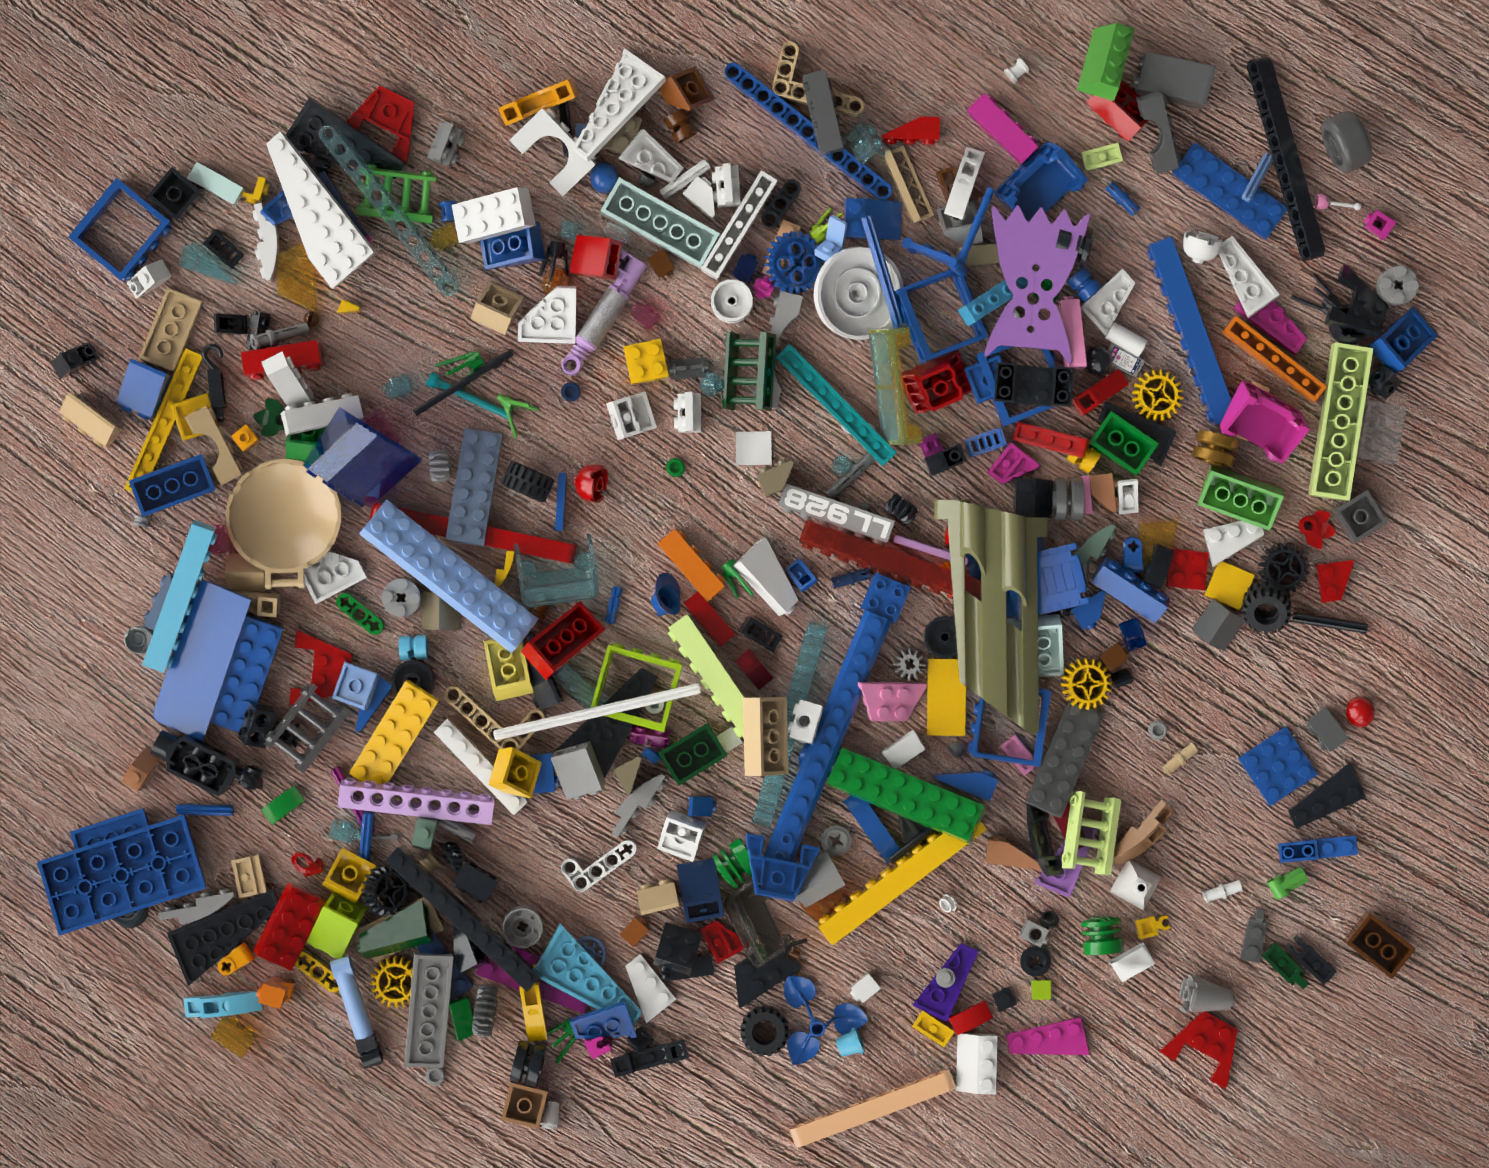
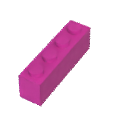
(1002, 128)

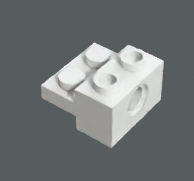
(730, 194)
(631, 415)
(692, 420)
(812, 715)
(681, 835)

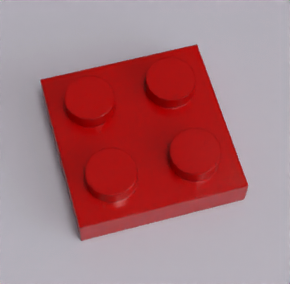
(1188, 569)

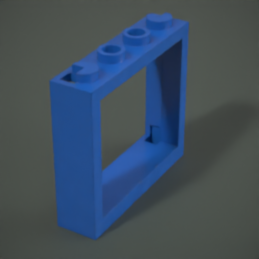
(98, 209)
(911, 321)
(1000, 407)
(1039, 742)

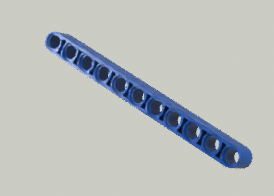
(798, 128)

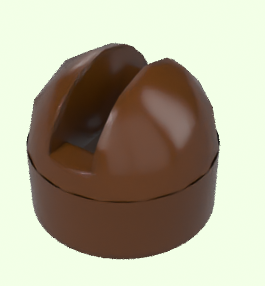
(315, 320)

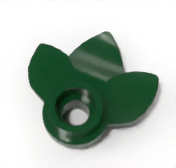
(269, 418)

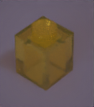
(444, 238)

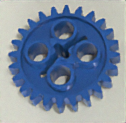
(782, 250)

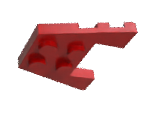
(391, 113)
(326, 665)
(1210, 1037)

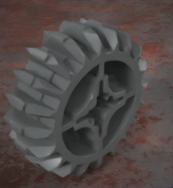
(485, 1010)

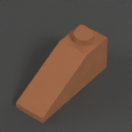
(1003, 853)

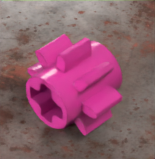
(763, 287)

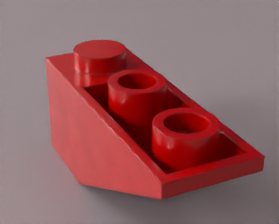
(921, 129)
(1100, 392)

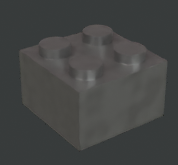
(1359, 516)

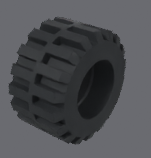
(527, 481)
(1266, 620)
(772, 1046)

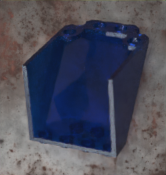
(358, 460)

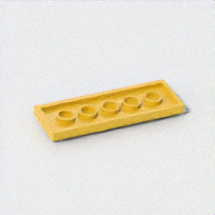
(394, 734)

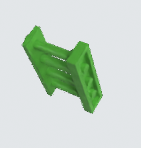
(423, 215)

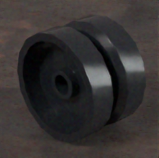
(932, 637)
(414, 669)
(527, 1064)

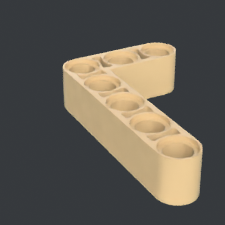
(791, 86)
(491, 722)

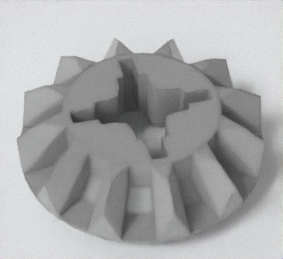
(833, 831)

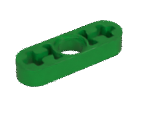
(352, 601)

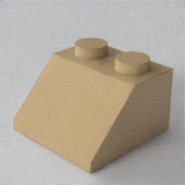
(497, 307)
(657, 897)

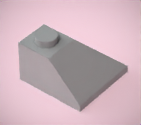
(957, 228)

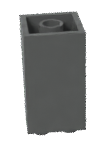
(1175, 78)

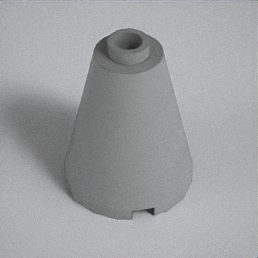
(1204, 996)

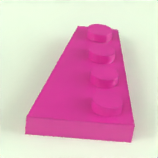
(1055, 1038)

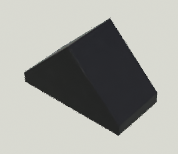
(230, 324)

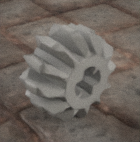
(439, 466)
(903, 666)

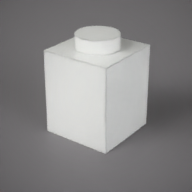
(864, 988)

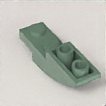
(1094, 545)

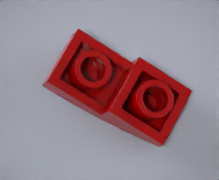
(971, 1017)

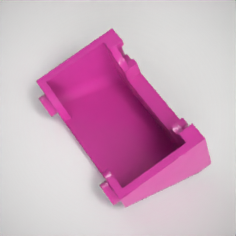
(1264, 421)

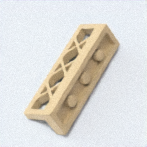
(901, 185)

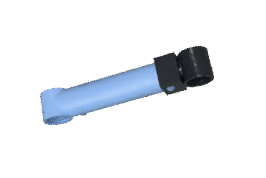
(364, 1034)

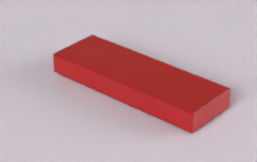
(709, 618)

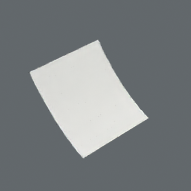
(753, 448)

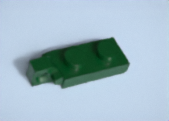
(1284, 965)

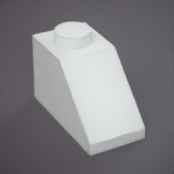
(701, 196)

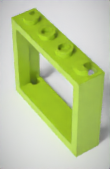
(637, 654)

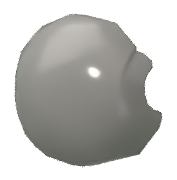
(137, 639)

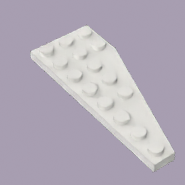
(325, 228)

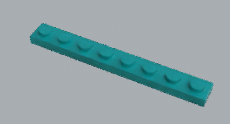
(836, 405)

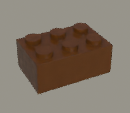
(1379, 945)

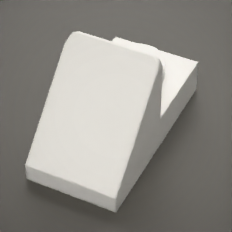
(1127, 496)

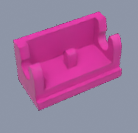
(597, 1047)

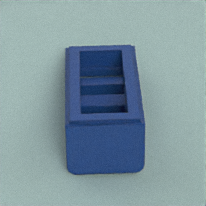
(1001, 438)

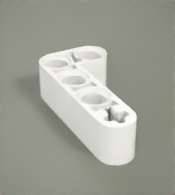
(601, 862)

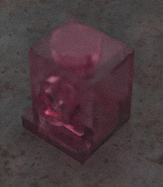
(645, 315)

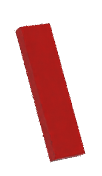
(1051, 440)

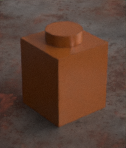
(635, 931)

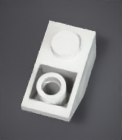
(149, 278)

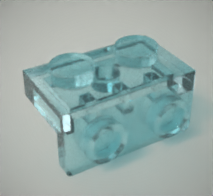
(864, 142)

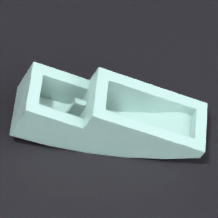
(216, 183)

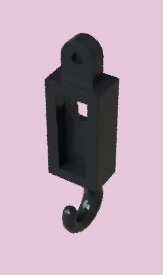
(215, 382)

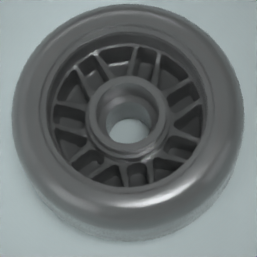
(1346, 141)

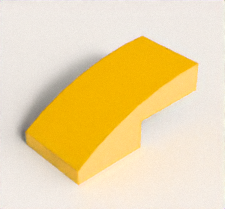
(501, 575)

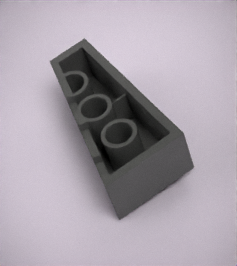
(822, 112)

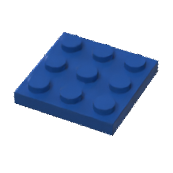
(1277, 766)

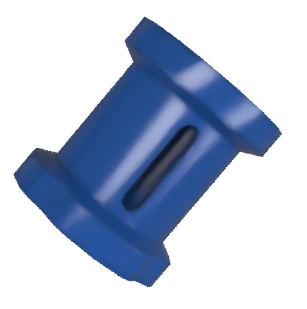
(447, 212)

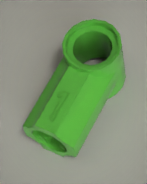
(1283, 884)

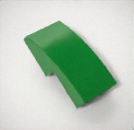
(283, 805)

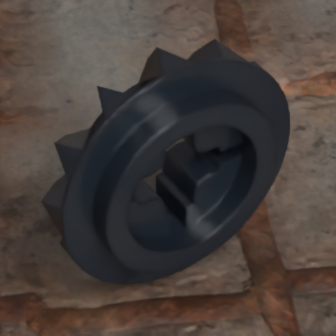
(1035, 970)

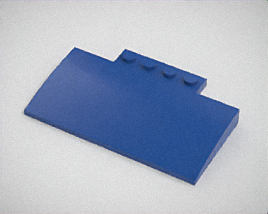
(120, 869)

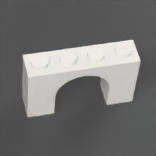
(546, 125)

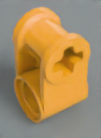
(238, 958)

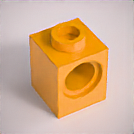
(245, 438)

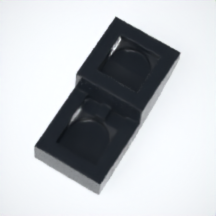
(1158, 568)

